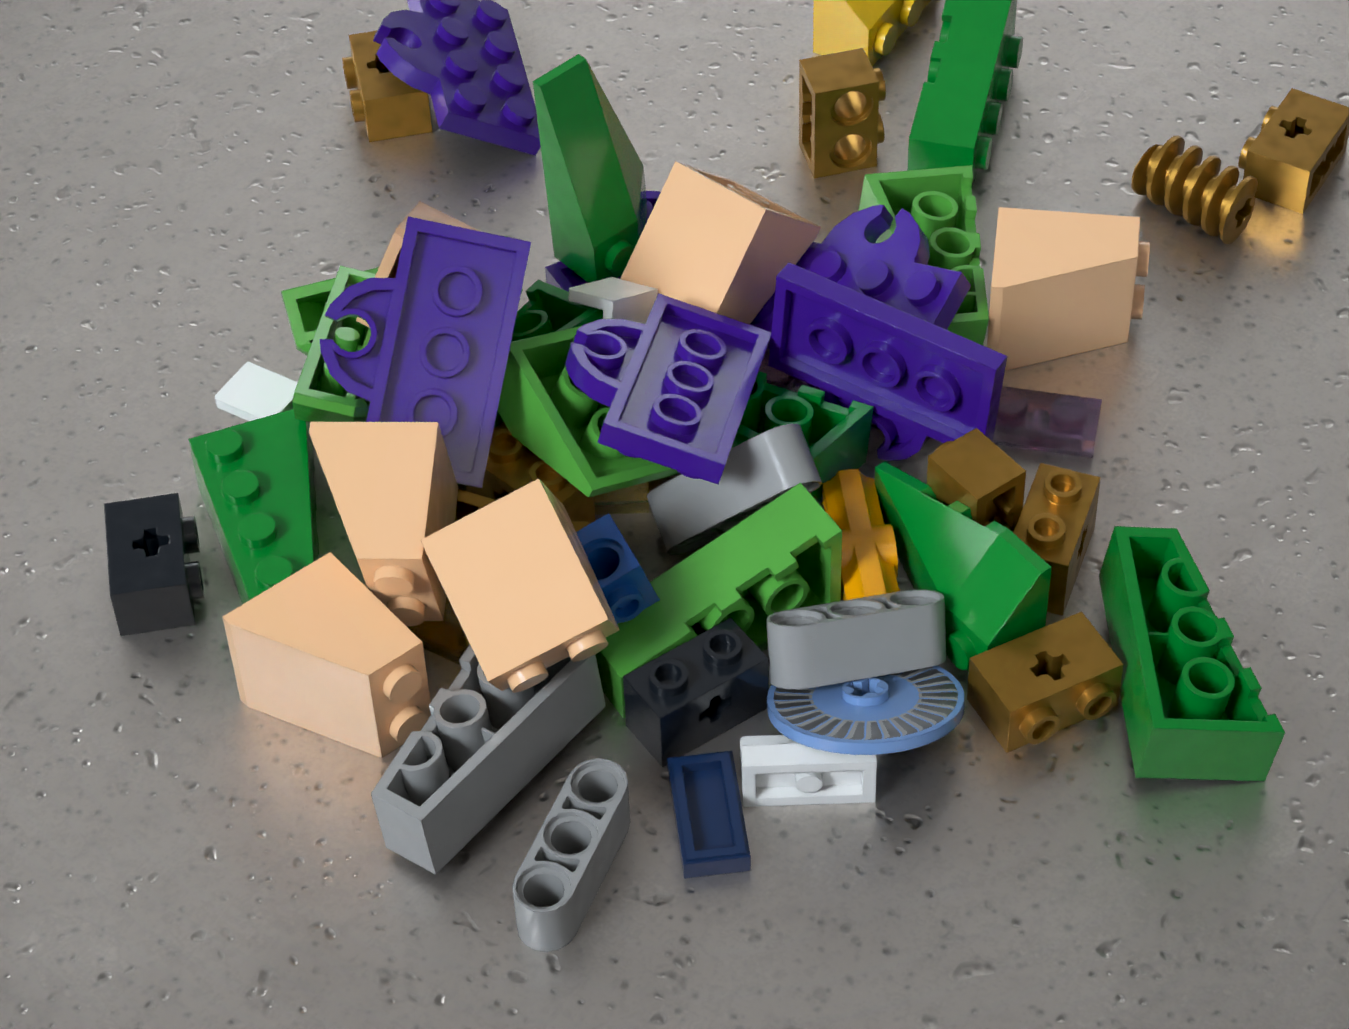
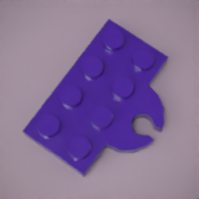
(469, 66)
(885, 271)
(436, 336)
(871, 353)
(670, 383)

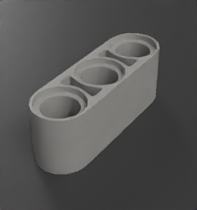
(755, 474)
(856, 639)
(586, 820)

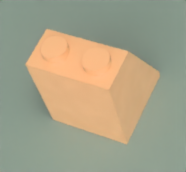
(717, 244)
(1063, 283)
(391, 493)
(521, 587)
(330, 659)

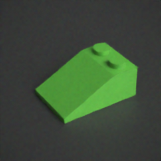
(561, 421)

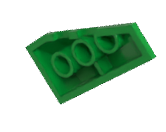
(588, 172)
(987, 574)

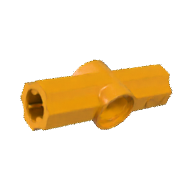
(868, 545)

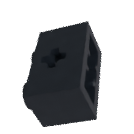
(150, 564)
(696, 691)

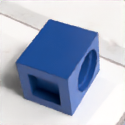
(616, 569)

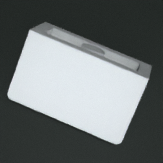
(789, 773)

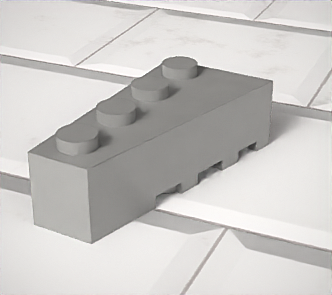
(478, 756)

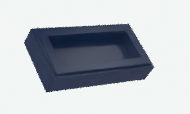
(708, 814)

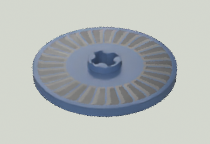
(870, 713)

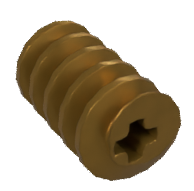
(1196, 189)

